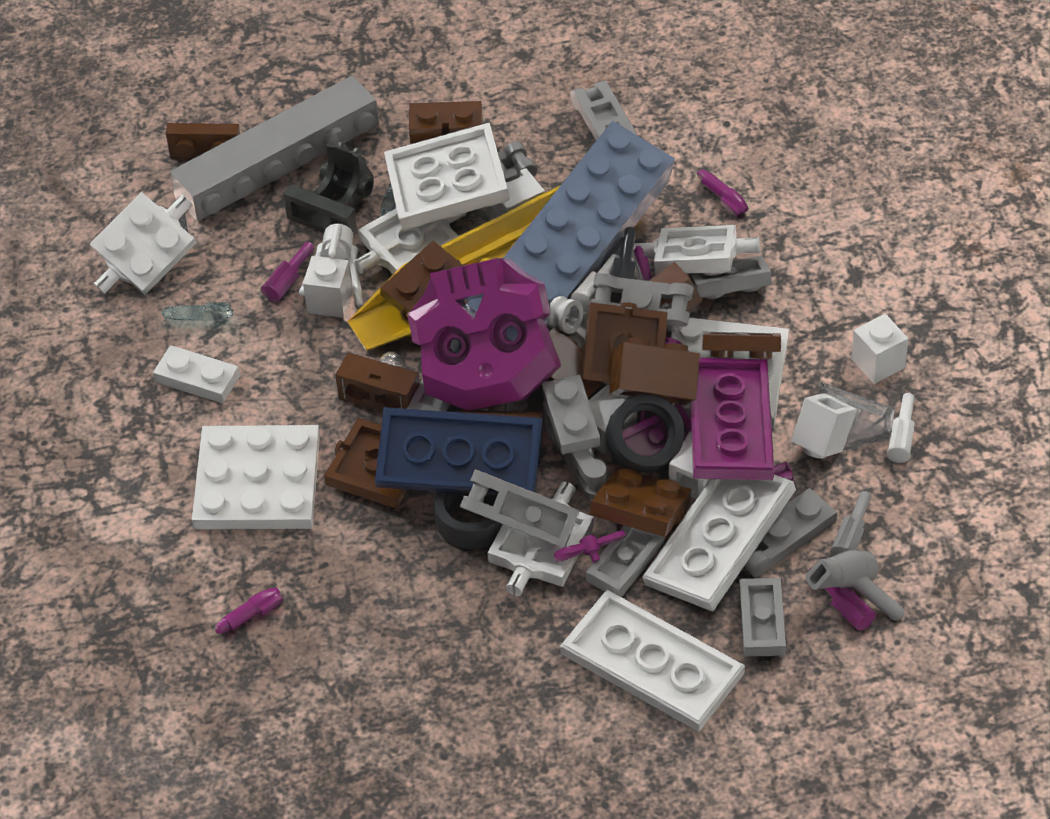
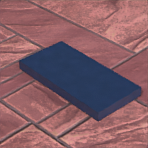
(444, 448)

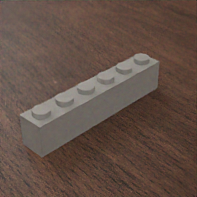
(275, 147)

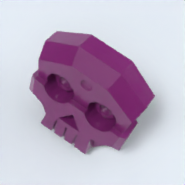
(489, 365)

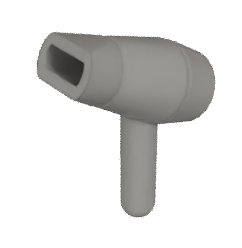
(857, 571)

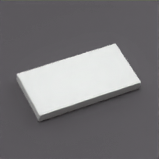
(717, 538)
(652, 660)

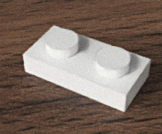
(196, 374)

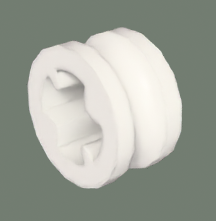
(565, 314)

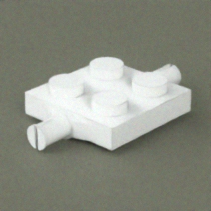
(143, 243)
(393, 246)
(698, 248)
(533, 556)

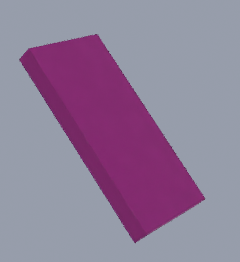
(732, 420)

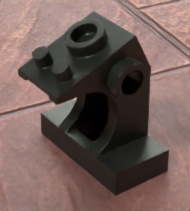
(342, 174)

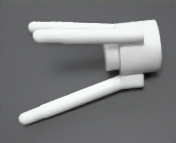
(338, 244)

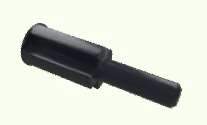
(623, 266)

